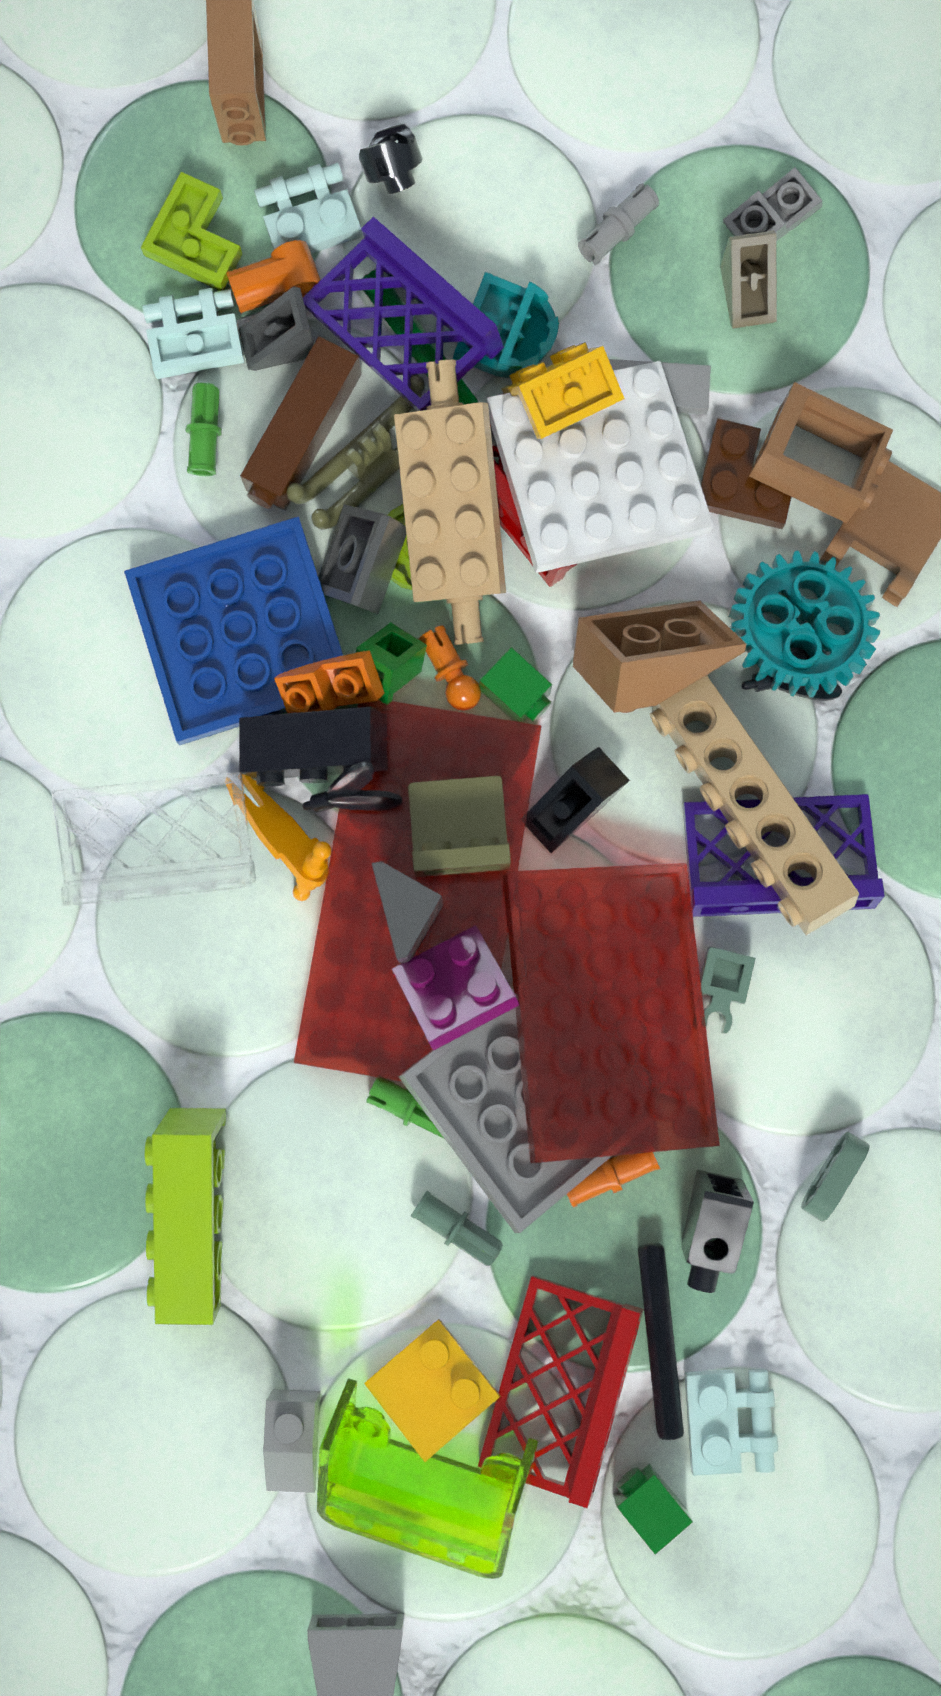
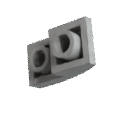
(777, 209)

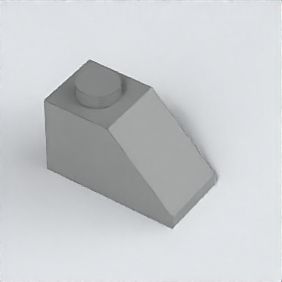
(291, 1440)

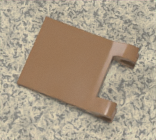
(895, 529)

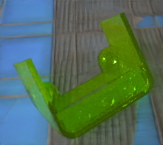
(422, 1507)

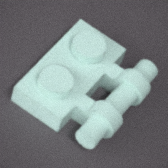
(320, 222)
(193, 344)
(714, 1422)

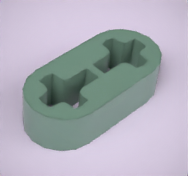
(835, 1176)

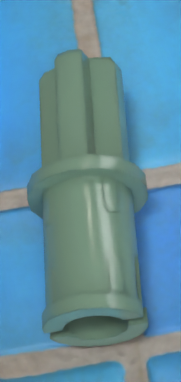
(457, 1229)

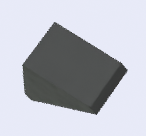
(277, 333)

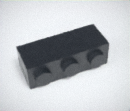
(311, 744)

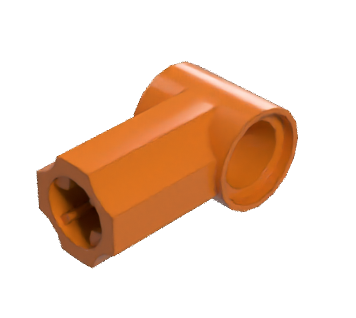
(269, 279)

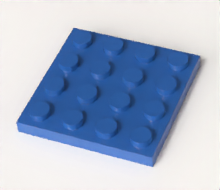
(229, 624)

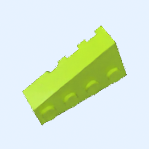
(185, 1216)

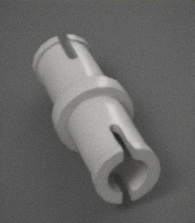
(618, 223)

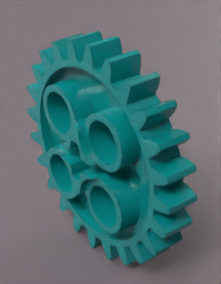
(837, 604)

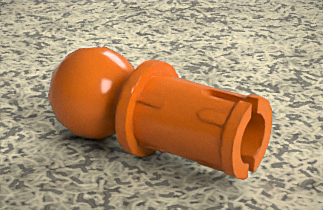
(462, 690)

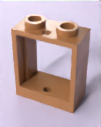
(236, 70)
(836, 425)

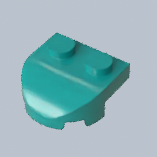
(523, 321)

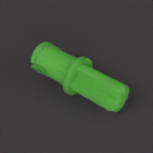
(203, 430)
(401, 1103)

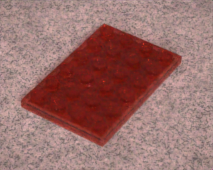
(609, 1011)

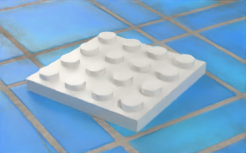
(604, 481)

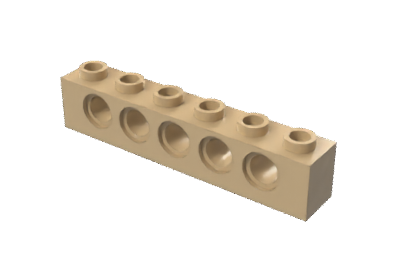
(804, 906)

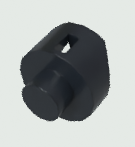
(391, 161)

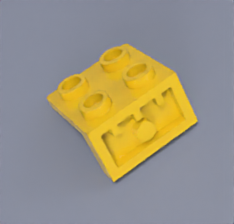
(566, 391)

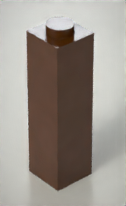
(301, 423)

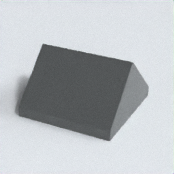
(362, 557)
(407, 907)

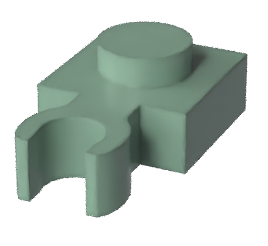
(725, 980)

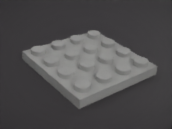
(479, 1108)

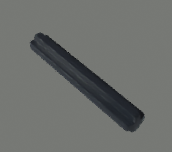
(660, 1341)

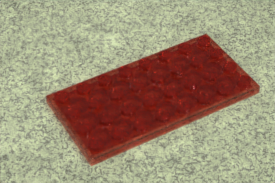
(353, 1003)

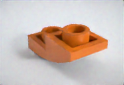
(330, 683)

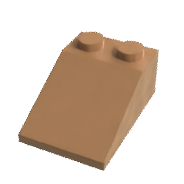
(651, 652)

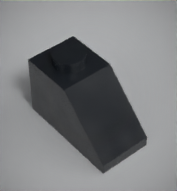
(575, 799)

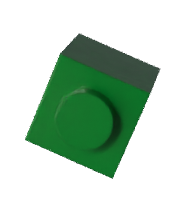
(517, 688)
(651, 1507)

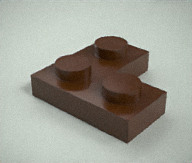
(727, 480)

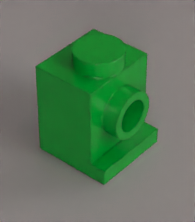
(396, 658)

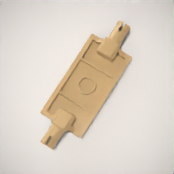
(451, 502)

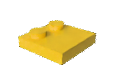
(432, 1390)

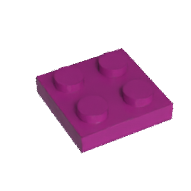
(455, 987)

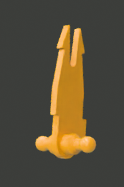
(286, 840)

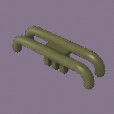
(366, 457)

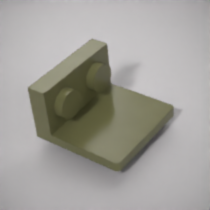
(458, 826)

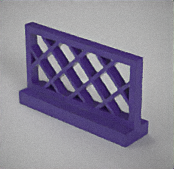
(421, 283)
(748, 894)

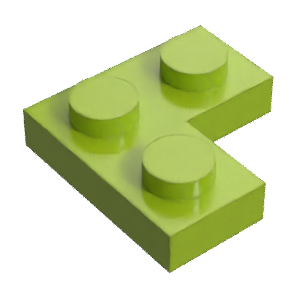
(181, 234)

